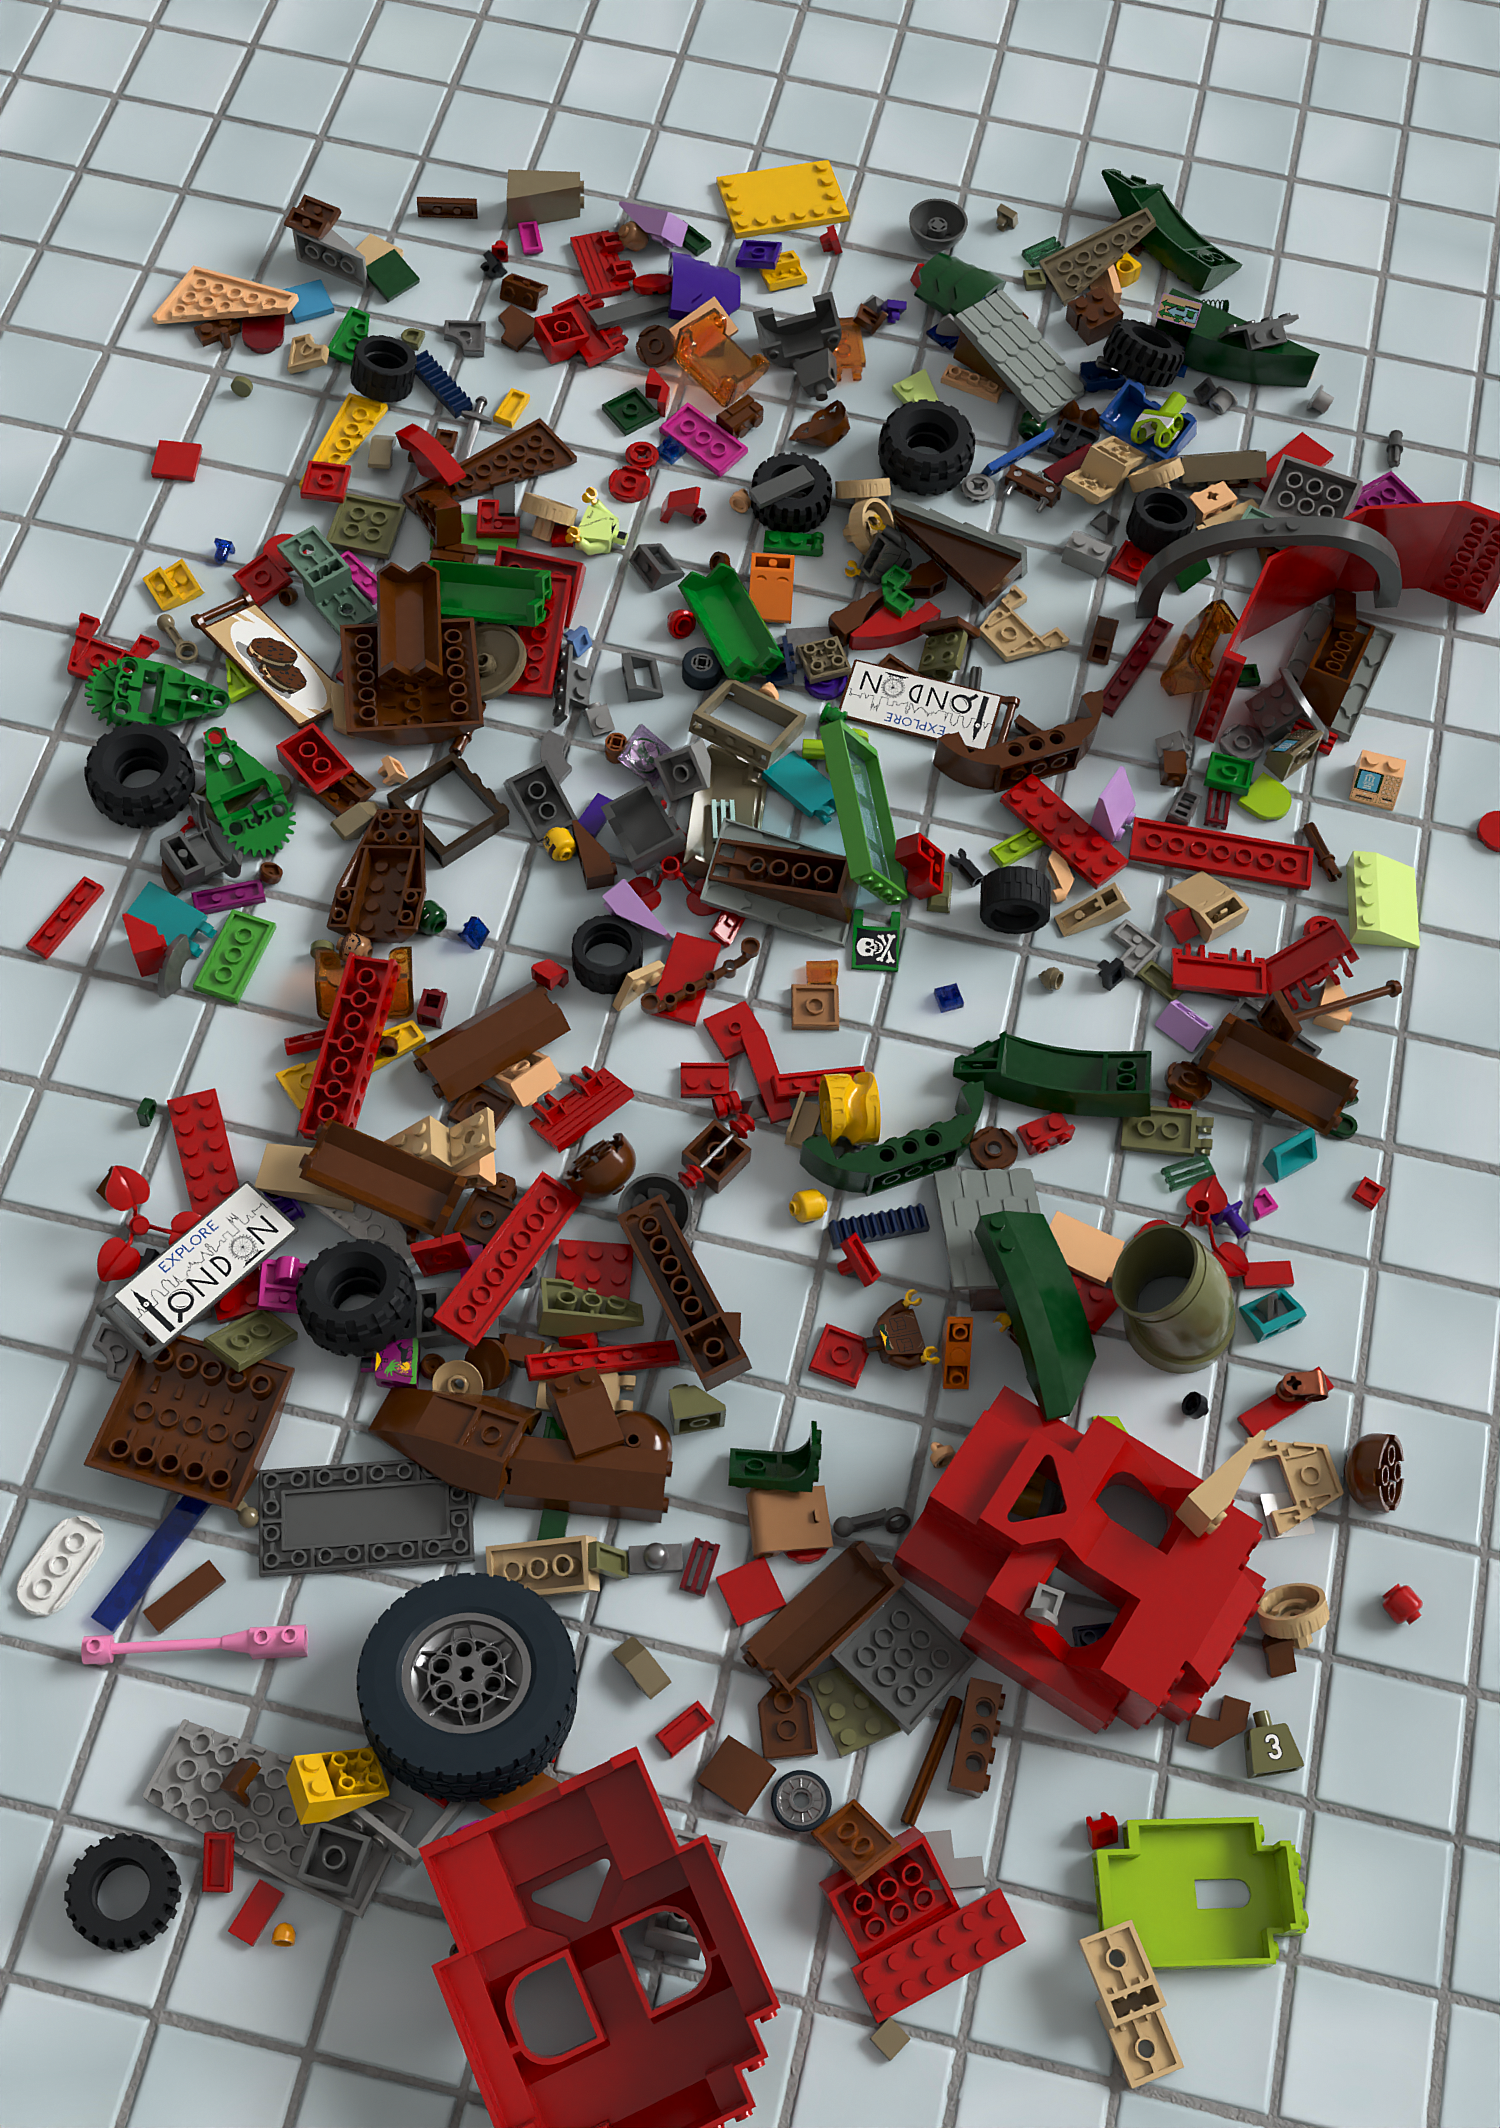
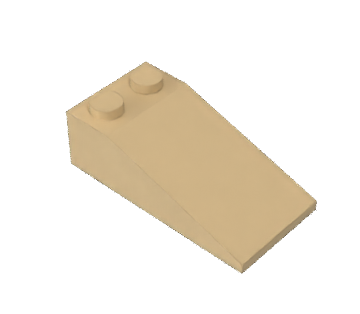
(281, 1173)
(1206, 1505)
(546, 1566)

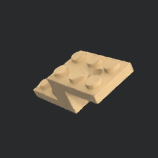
(1104, 470)
(449, 1147)
(1130, 2004)

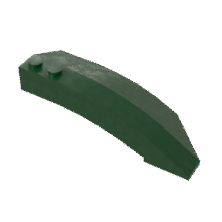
(1173, 238)
(1061, 1077)
(1040, 1305)

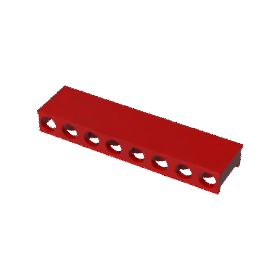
(350, 1043)

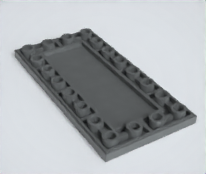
(360, 1518)

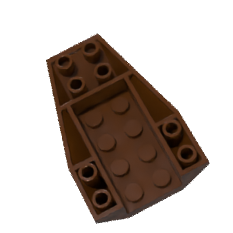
(384, 881)
(455, 1435)

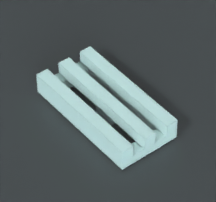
(723, 805)

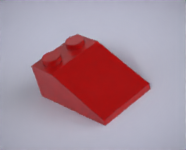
(313, 759)

